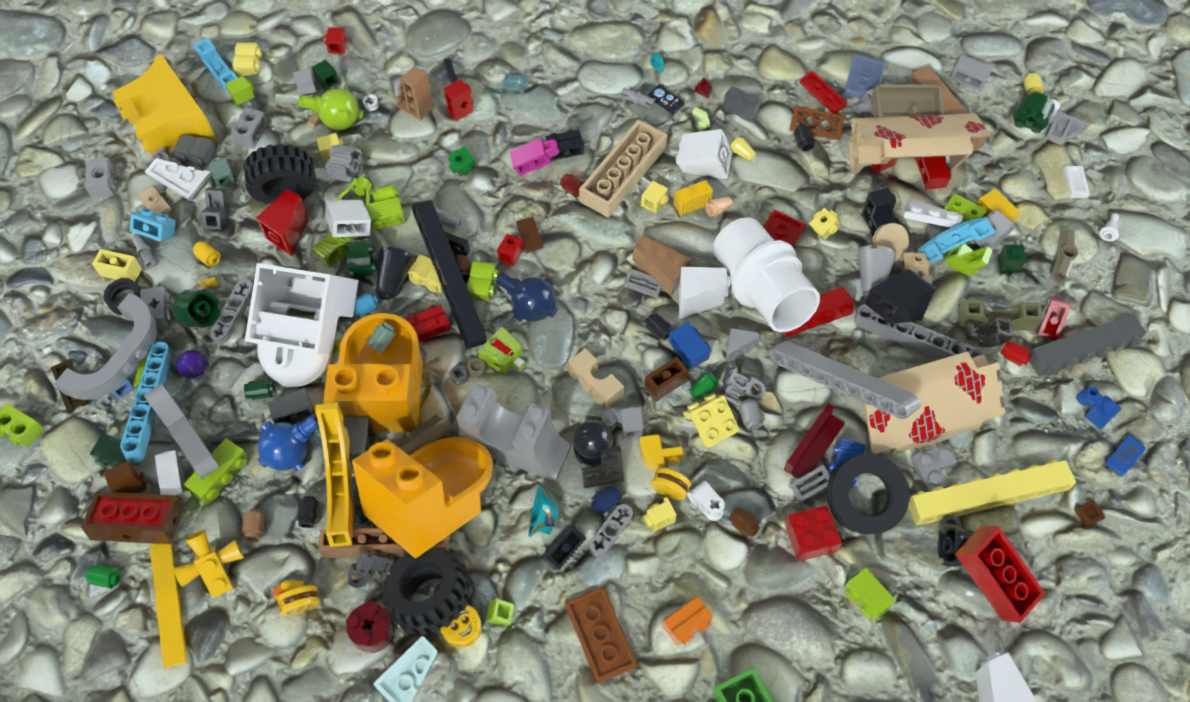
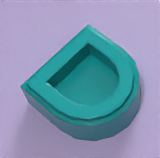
(657, 62)

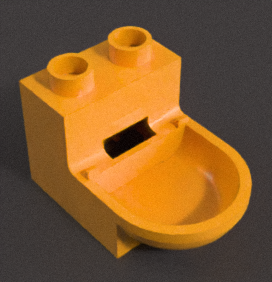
(378, 383)
(425, 493)

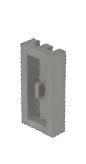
(642, 286)
(797, 492)

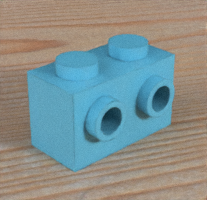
(152, 224)

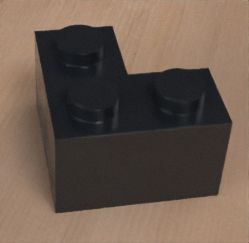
(879, 209)

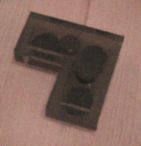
(608, 472)

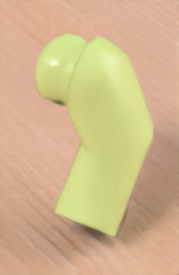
(704, 123)

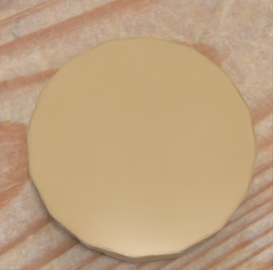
(892, 236)

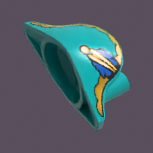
(544, 513)

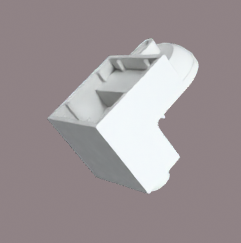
(291, 347)

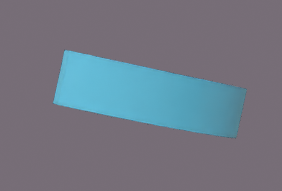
(214, 62)
(956, 236)

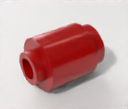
(1016, 353)

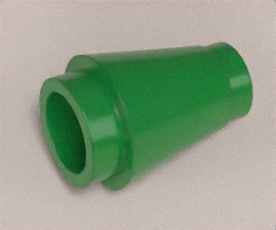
(703, 385)

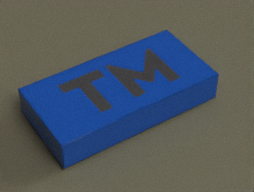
(1125, 456)

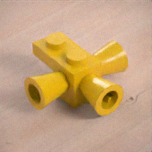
(209, 564)

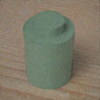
(381, 337)

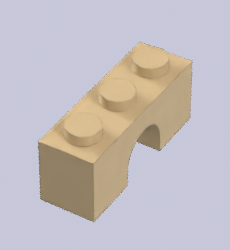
(606, 390)

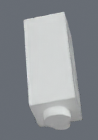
(171, 474)

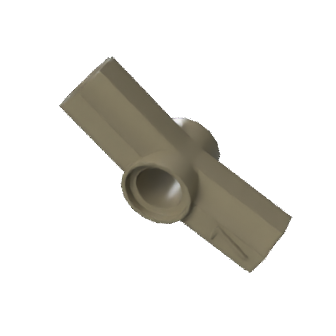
(1066, 255)

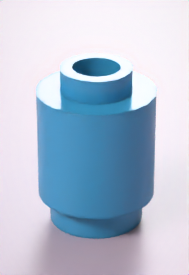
(365, 304)

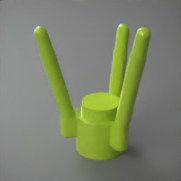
(361, 187)

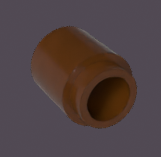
(464, 266)
(744, 522)

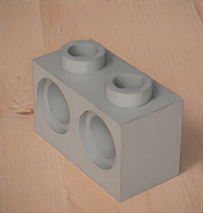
(249, 128)

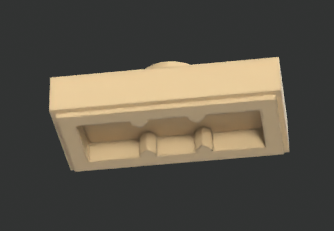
(153, 200)

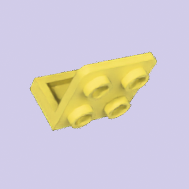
(712, 419)

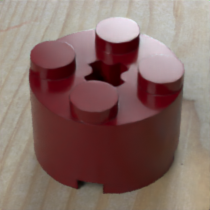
(365, 616)

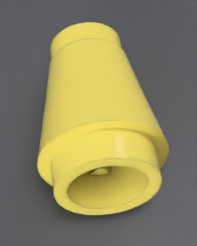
(742, 149)

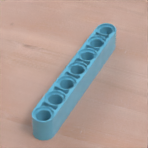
(142, 414)

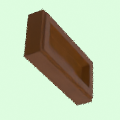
(529, 234)

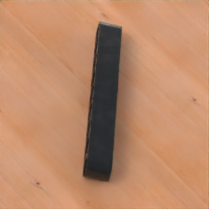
(449, 274)

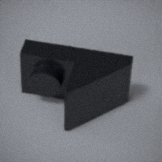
(458, 244)

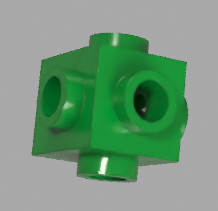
(461, 161)

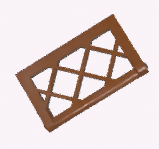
(826, 116)

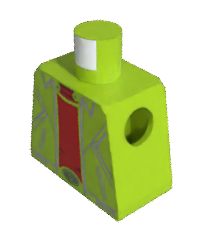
(502, 352)

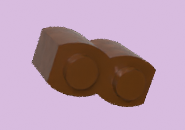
(125, 478)

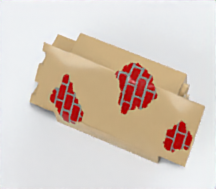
(885, 138)
(954, 400)

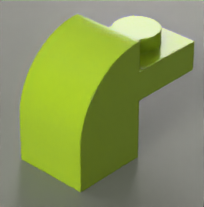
(967, 261)

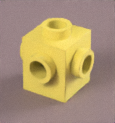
(825, 223)

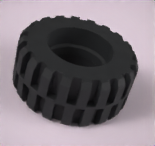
(278, 168)
(440, 607)

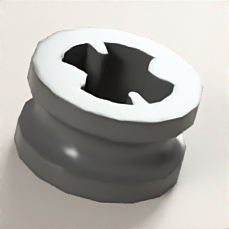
(458, 369)

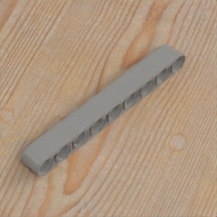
(845, 379)

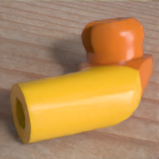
(285, 586)

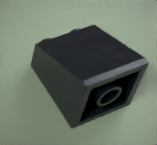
(901, 298)

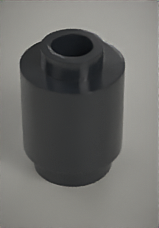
(804, 138)
(658, 326)
(308, 512)

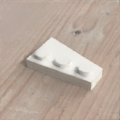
(180, 179)
(931, 214)

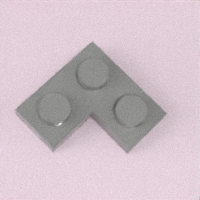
(929, 466)

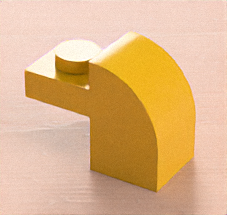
(656, 457)

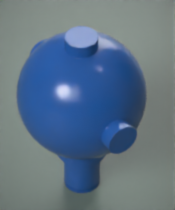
(285, 444)

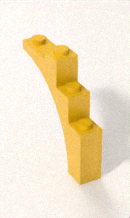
(338, 475)

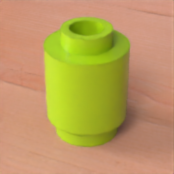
(385, 193)

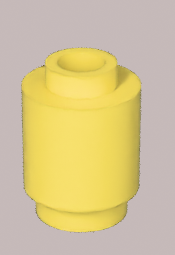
(1033, 83)

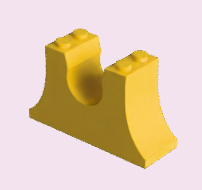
(161, 108)

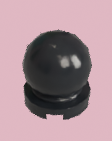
(588, 441)

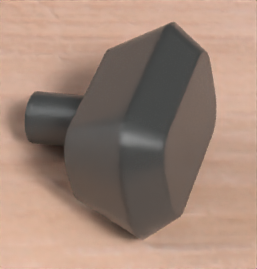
(359, 517)

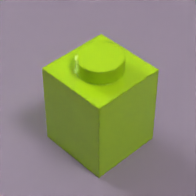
(240, 90)

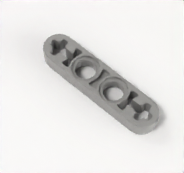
(229, 310)

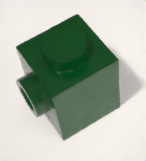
(325, 74)
(1012, 258)

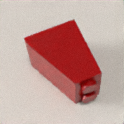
(284, 221)

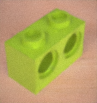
(15, 422)

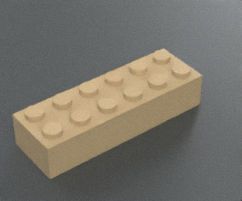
(622, 168)

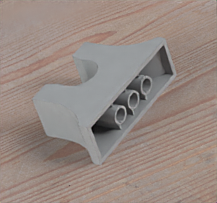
(511, 438)

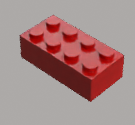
(1000, 573)

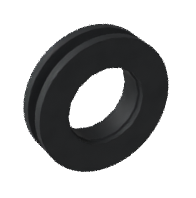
(895, 485)

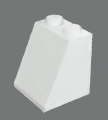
(705, 154)
(701, 289)
(1001, 681)

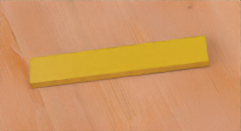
(168, 605)

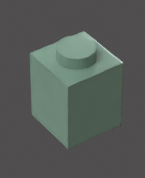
(222, 173)

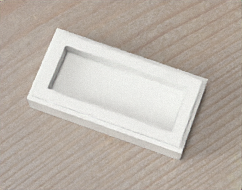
(1076, 182)

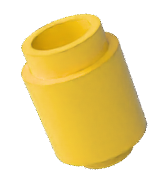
(206, 253)

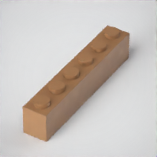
(927, 76)
(370, 538)

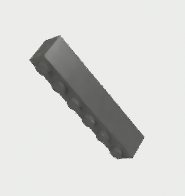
(1086, 345)

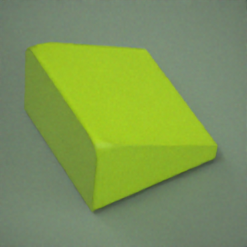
(499, 612)

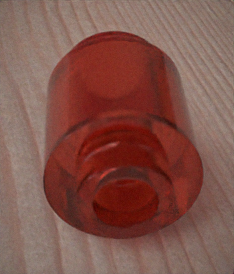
(571, 184)

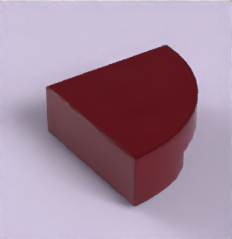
(703, 88)

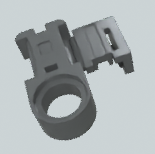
(366, 564)

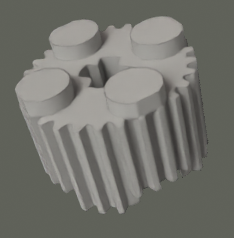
(344, 163)

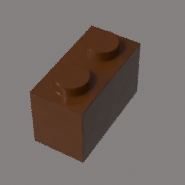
(666, 379)

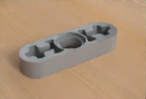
(625, 521)

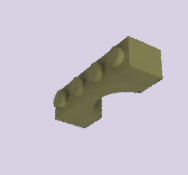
(1023, 316)

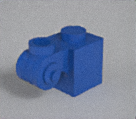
(1101, 407)

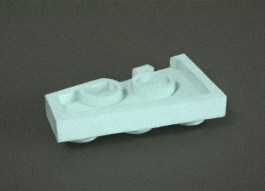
(406, 675)

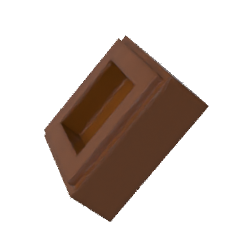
(1090, 513)

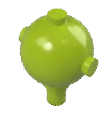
(335, 108)

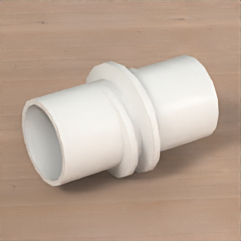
(766, 274)

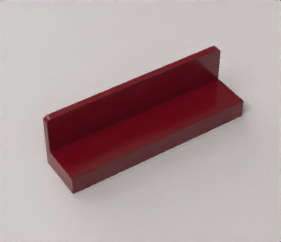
(814, 444)

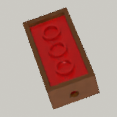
(132, 517)

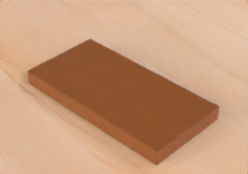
(600, 635)

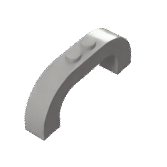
(123, 360)

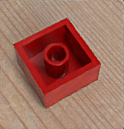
(812, 533)

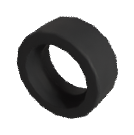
(115, 288)

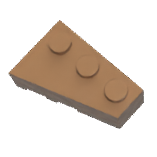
(415, 93)

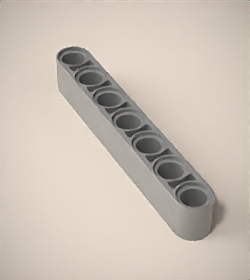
(910, 331)

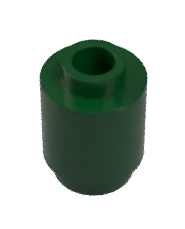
(259, 389)

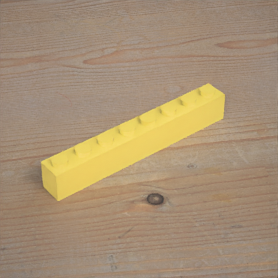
(991, 492)

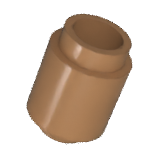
(253, 525)

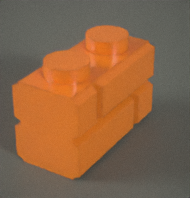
(687, 621)

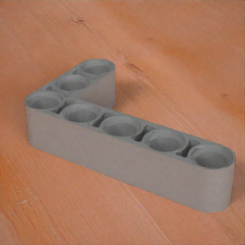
(182, 431)

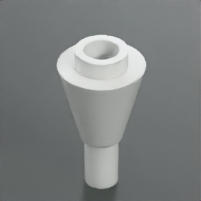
(1110, 230)

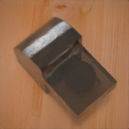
(990, 334)

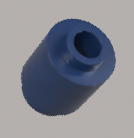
(605, 499)

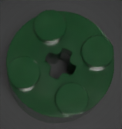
(1033, 112)
(360, 258)
(196, 308)

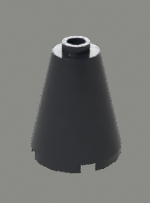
(392, 271)
(951, 542)

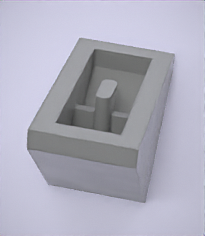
(740, 342)

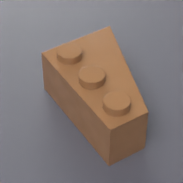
(660, 262)

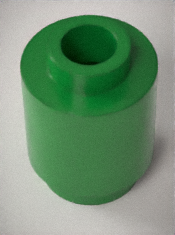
(103, 576)

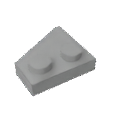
(1065, 128)

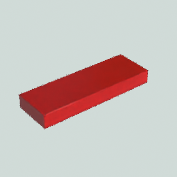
(823, 92)

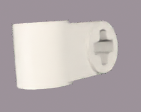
(704, 498)

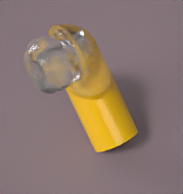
(206, 283)

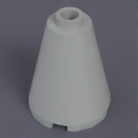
(874, 266)

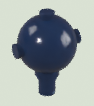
(530, 298)

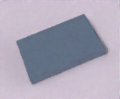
(863, 76)

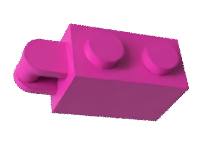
(533, 155)

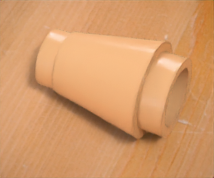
(717, 206)

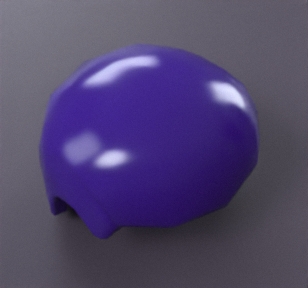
(191, 364)

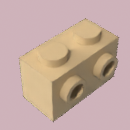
(917, 263)

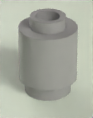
(751, 414)

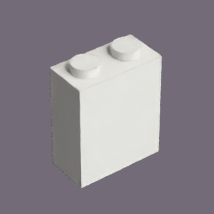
(347, 218)

